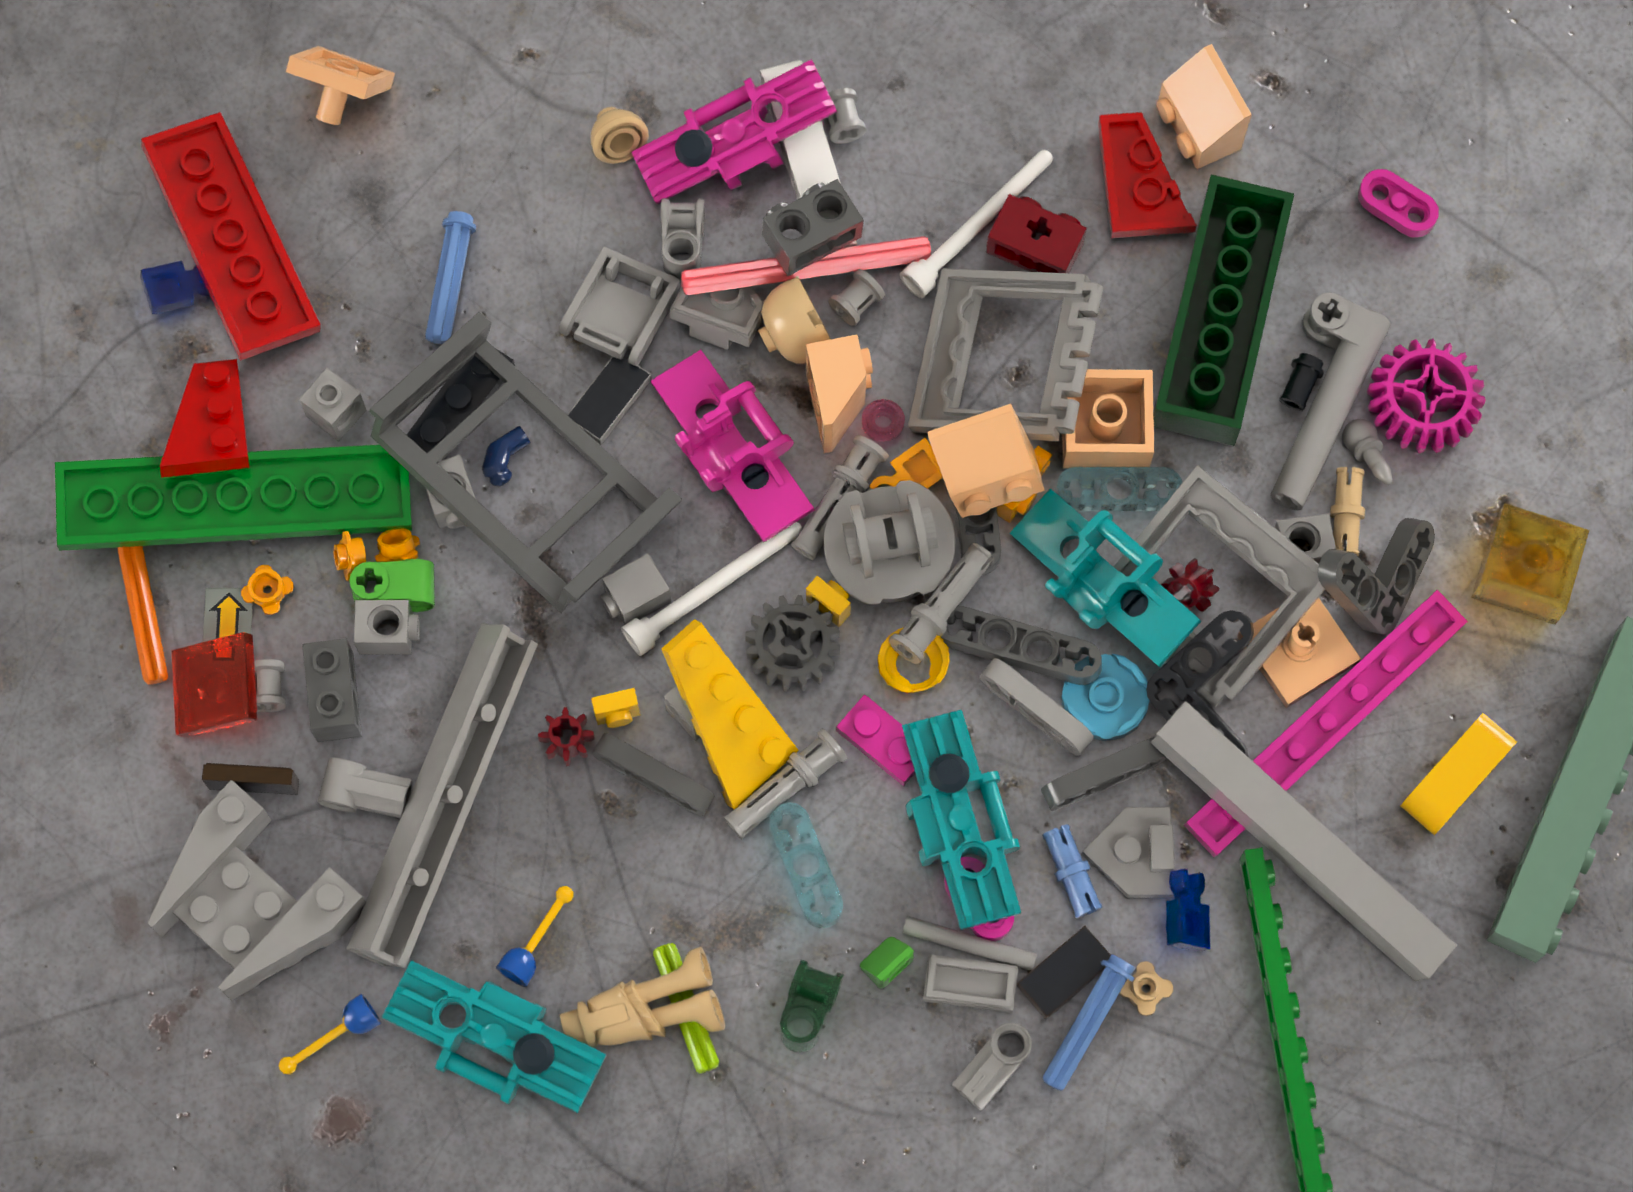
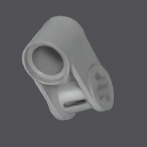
(682, 232)

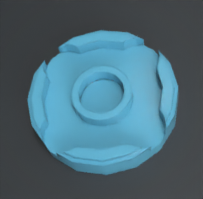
(1113, 702)

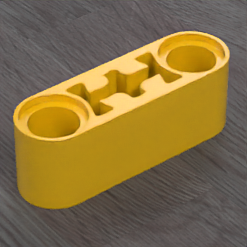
(1458, 774)

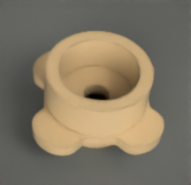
(1159, 989)

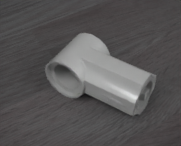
(353, 787)
(991, 1068)

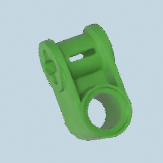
(396, 580)

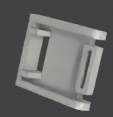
(614, 315)

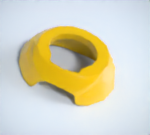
(939, 659)

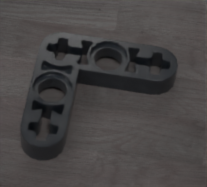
(1190, 681)

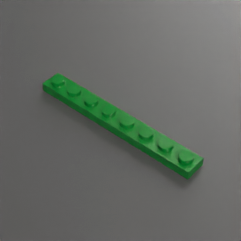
(1282, 1009)

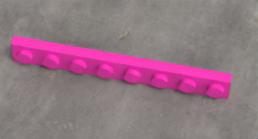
(1339, 710)

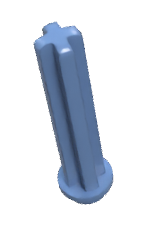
(449, 275)
(1088, 1021)

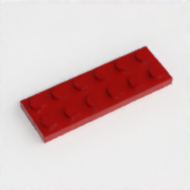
(230, 236)

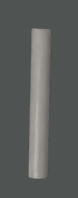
(969, 943)

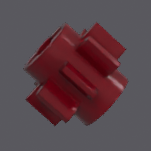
(1198, 578)
(555, 732)

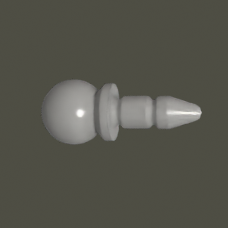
(1362, 439)

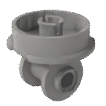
(889, 543)

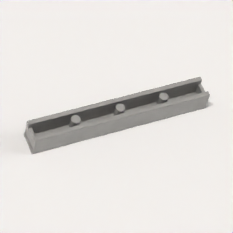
(442, 797)
(1303, 843)

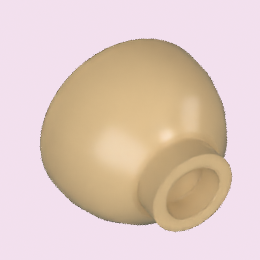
(617, 135)

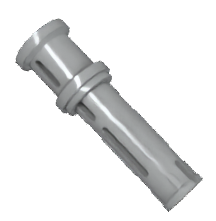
(845, 476)
(930, 618)
(801, 771)

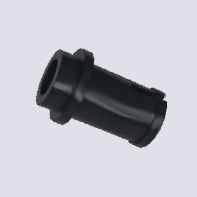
(1302, 380)

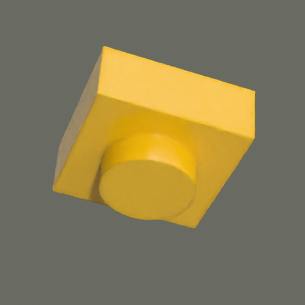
(830, 598)
(616, 708)

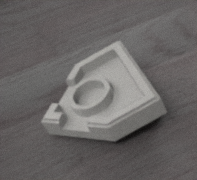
(720, 315)
(1136, 852)

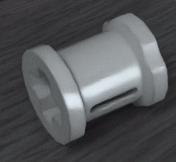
(845, 123)
(856, 297)
(269, 685)

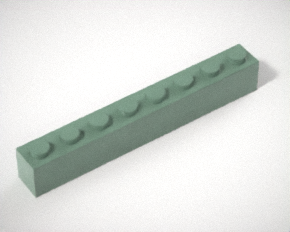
(1572, 811)

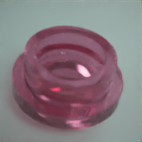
(885, 408)

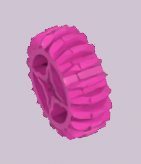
(1392, 395)

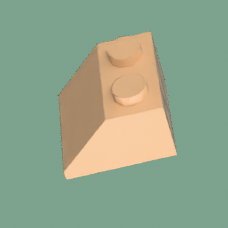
(1204, 109)
(837, 384)
(986, 461)

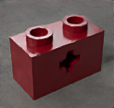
(1017, 226)

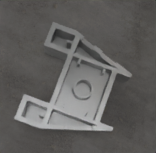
(240, 906)

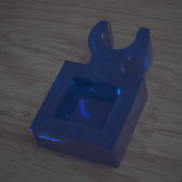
(171, 286)
(1185, 915)

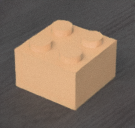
(1112, 421)

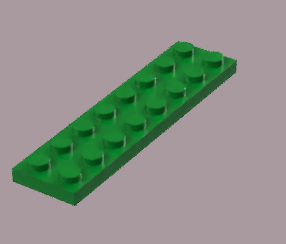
(277, 497)

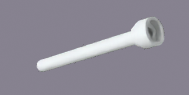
(921, 275)
(644, 632)

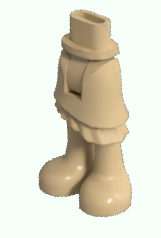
(624, 1011)

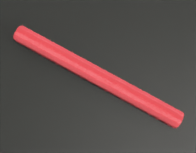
(770, 271)

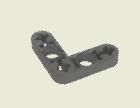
(1380, 598)

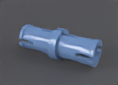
(1072, 871)

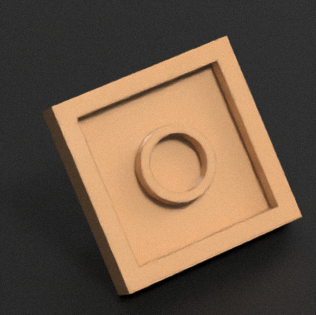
(340, 77)
(1307, 656)

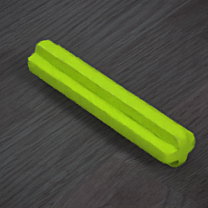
(694, 1034)

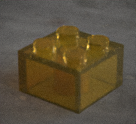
(1530, 564)

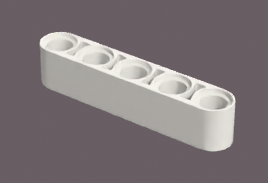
(805, 152)

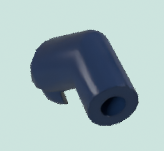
(499, 453)

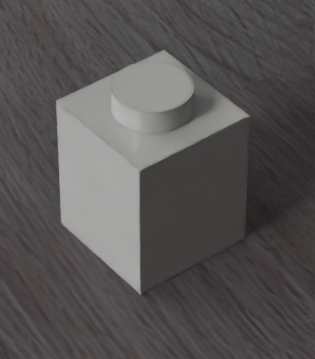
(635, 590)

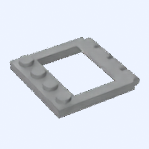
(952, 337)
(1260, 547)

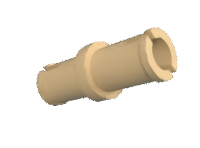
(1348, 509)

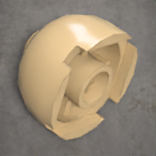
(791, 321)

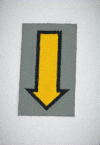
(225, 613)

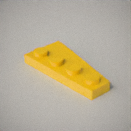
(729, 717)

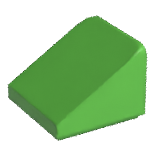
(887, 961)

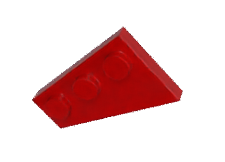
(1137, 183)
(208, 424)

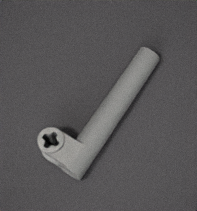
(1356, 337)

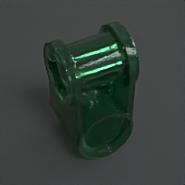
(809, 998)

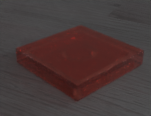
(214, 685)

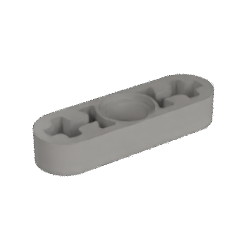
(1036, 707)

